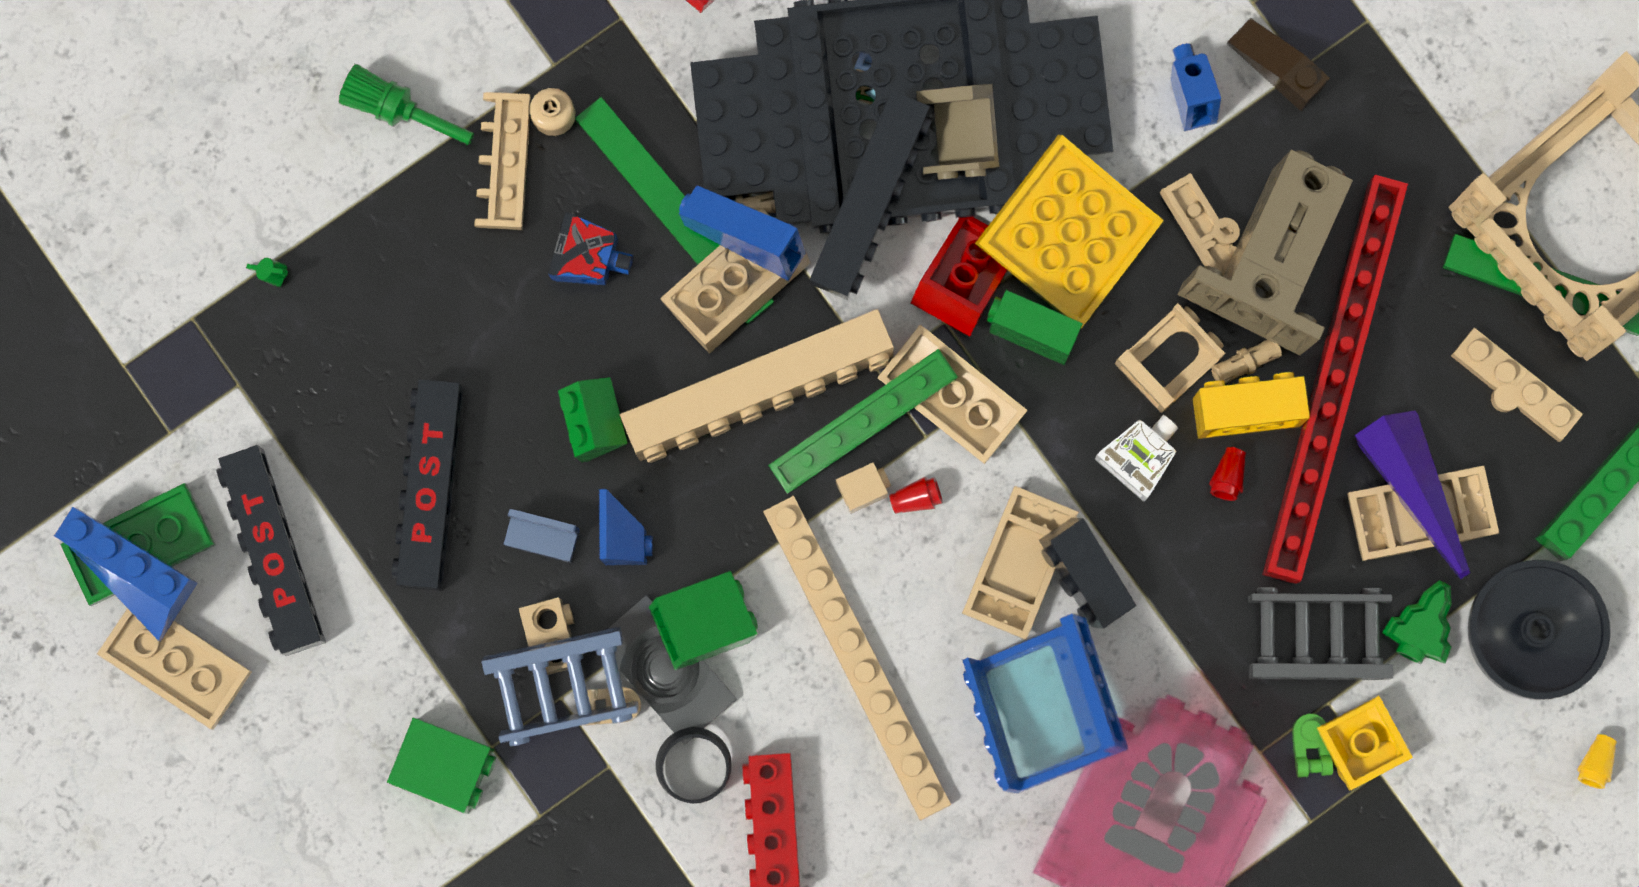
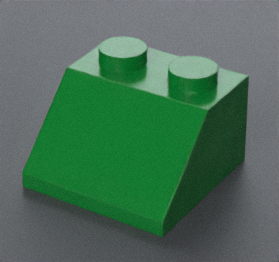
(592, 418)

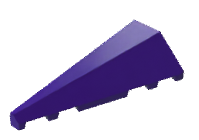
(1404, 460)

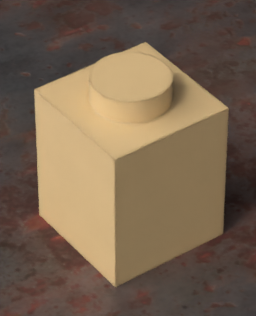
(863, 487)

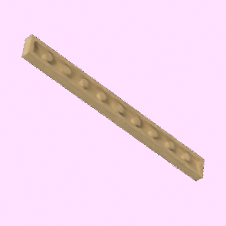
(857, 658)

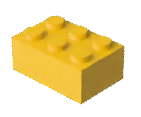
(1250, 405)

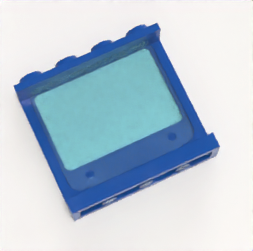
(1045, 707)

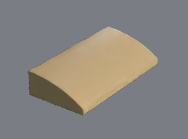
(723, 295)

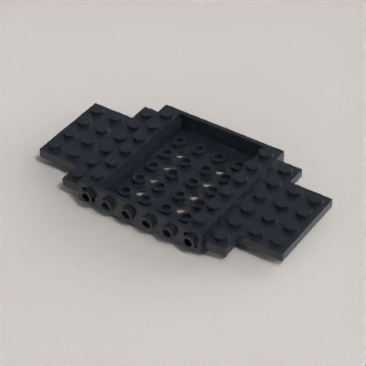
(794, 120)

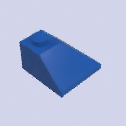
(621, 535)

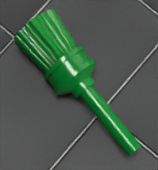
(392, 103)

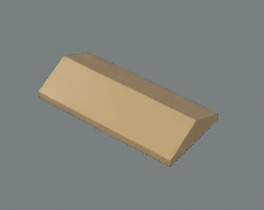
(968, 408)

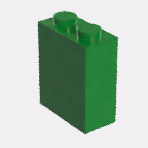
(1033, 326)
(703, 620)
(442, 766)

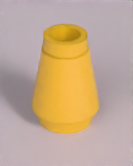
(1598, 762)

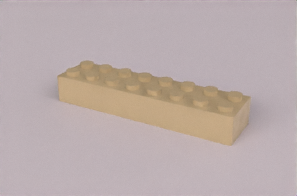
(757, 386)

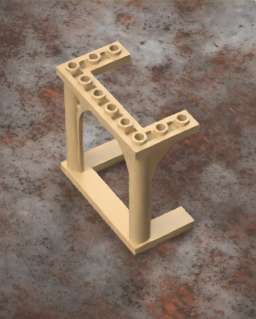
(1487, 196)

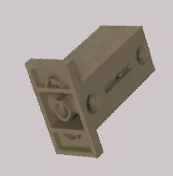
(1276, 254)

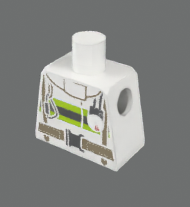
(1140, 455)

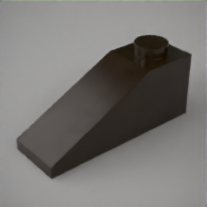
(1279, 63)

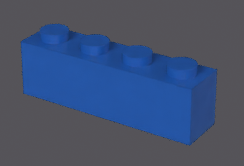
(135, 576)

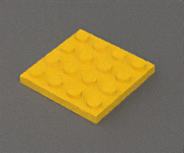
(1069, 231)

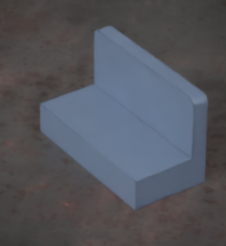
(541, 535)

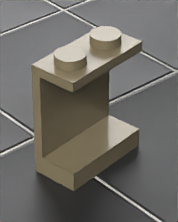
(963, 130)

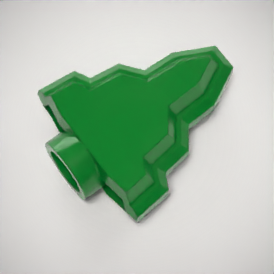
(1423, 626)

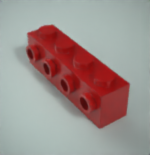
(773, 821)

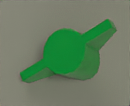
(269, 271)

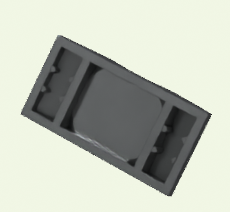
(680, 697)

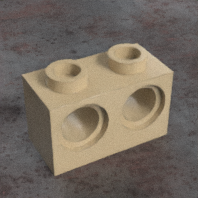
(537, 635)

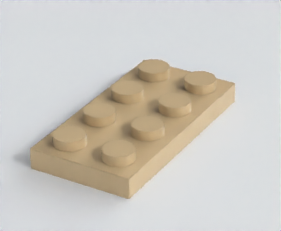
(177, 668)

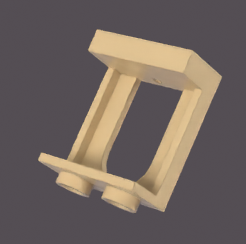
(1176, 321)

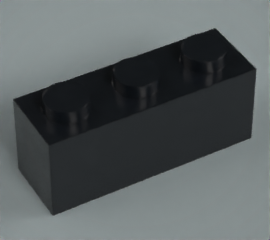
(1086, 573)

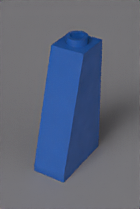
(744, 231)

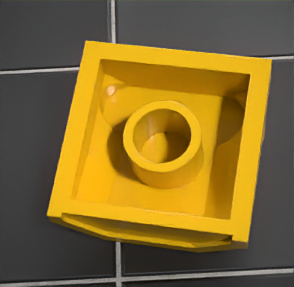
(1364, 743)

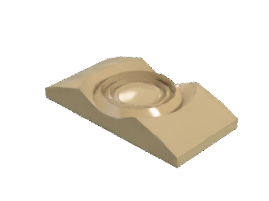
(1389, 530)
(1014, 570)

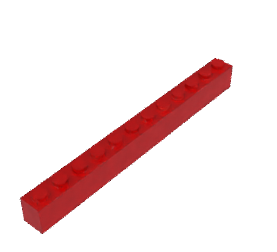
(1335, 379)

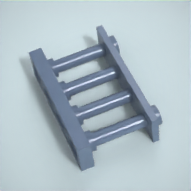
(537, 658)

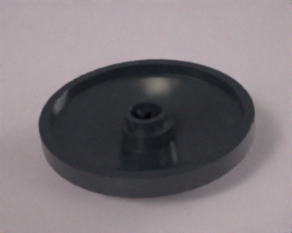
(1570, 623)

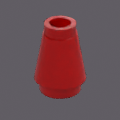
(1229, 475)
(917, 496)

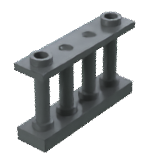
(1303, 665)

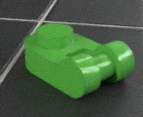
(1307, 737)

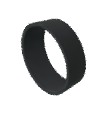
(692, 732)

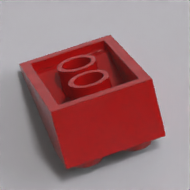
(960, 278)

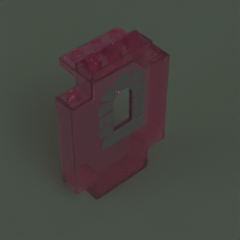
(1096, 832)

